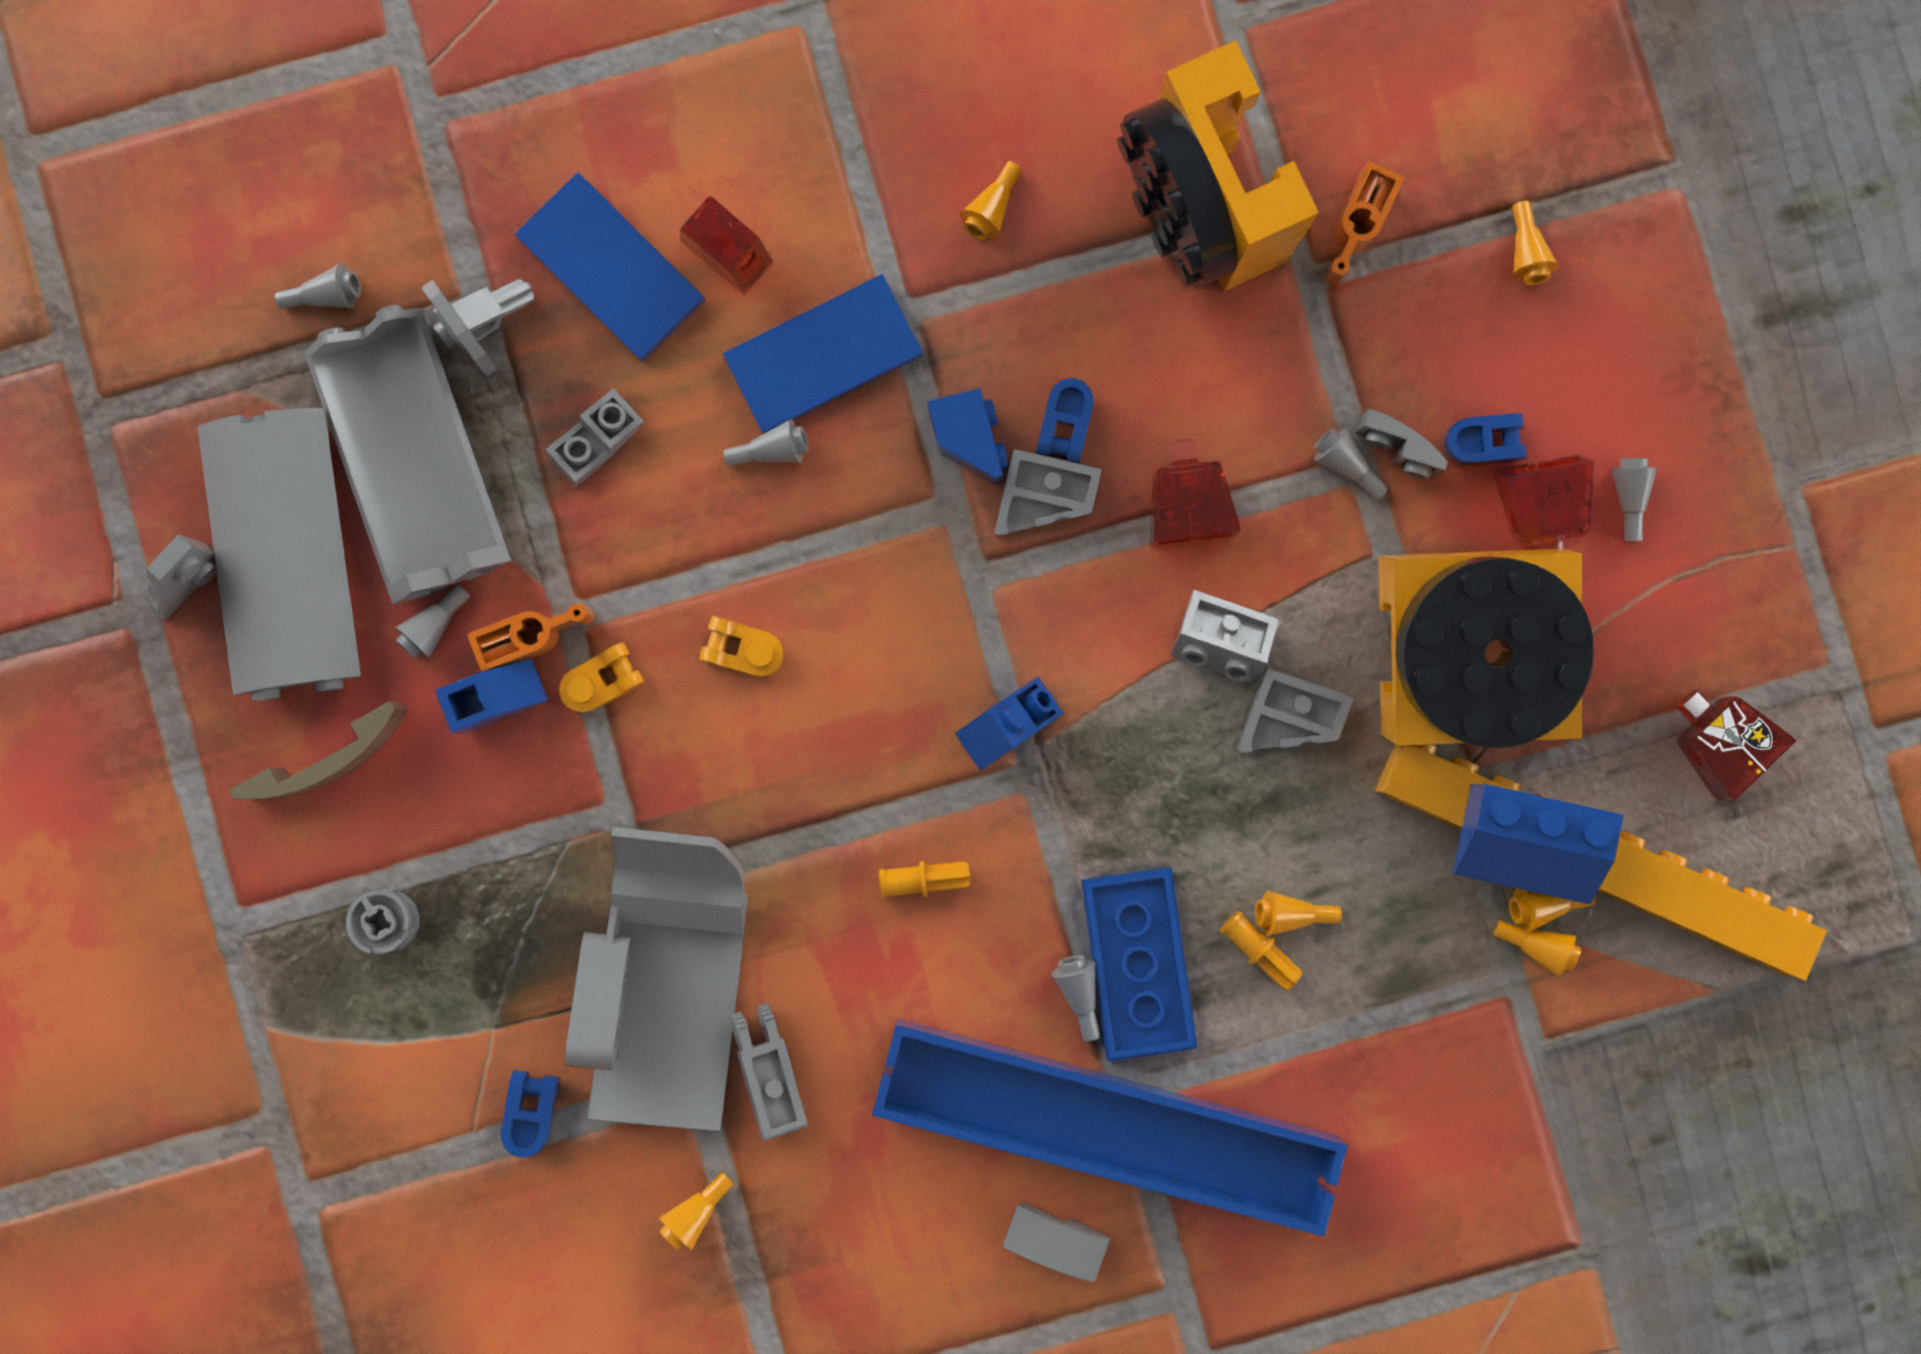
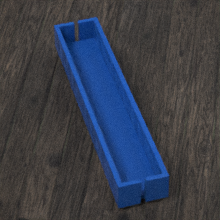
(1110, 1127)

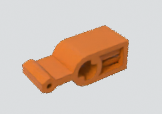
(1370, 215)
(506, 639)

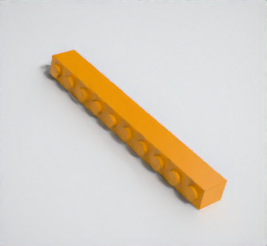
(1638, 877)

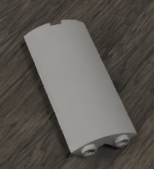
(406, 454)
(279, 552)

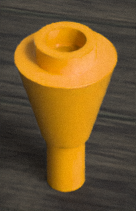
(986, 212)
(1532, 255)
(1536, 909)
(1283, 913)
(1550, 949)
(689, 1218)

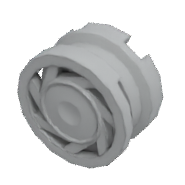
(382, 921)

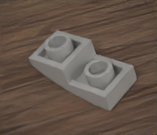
(595, 438)
(1412, 452)
(1056, 1243)

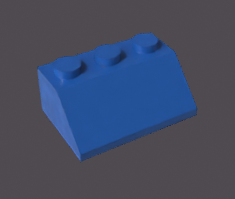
(1536, 843)

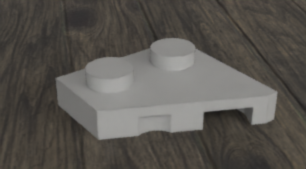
(1045, 491)
(179, 572)
(1293, 713)

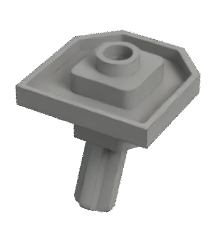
(476, 316)

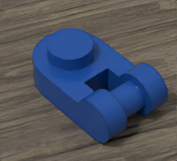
(1069, 405)
(1471, 440)
(526, 1129)

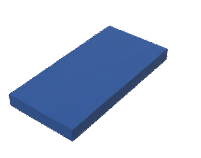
(610, 267)
(823, 354)
(1139, 964)

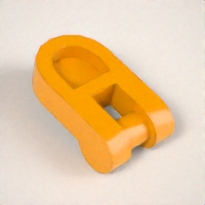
(758, 652)
(585, 687)

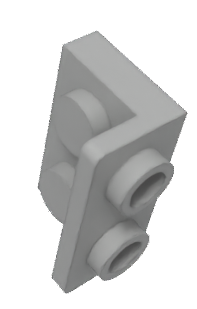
(1225, 637)

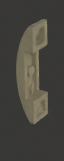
(372, 733)

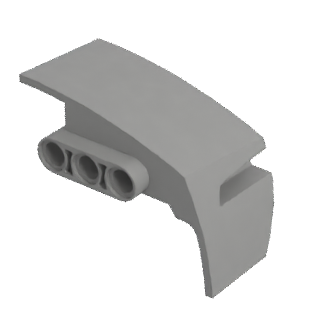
(661, 983)

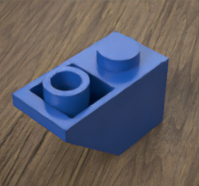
(965, 434)
(491, 696)
(1009, 723)

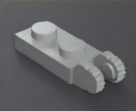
(768, 1077)

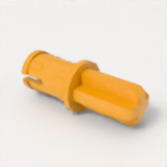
(924, 879)
(1261, 951)

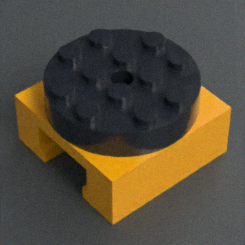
(1190, 186)
(1446, 617)

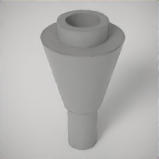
(330, 289)
(779, 445)
(1342, 455)
(1633, 486)
(426, 628)
(1077, 983)

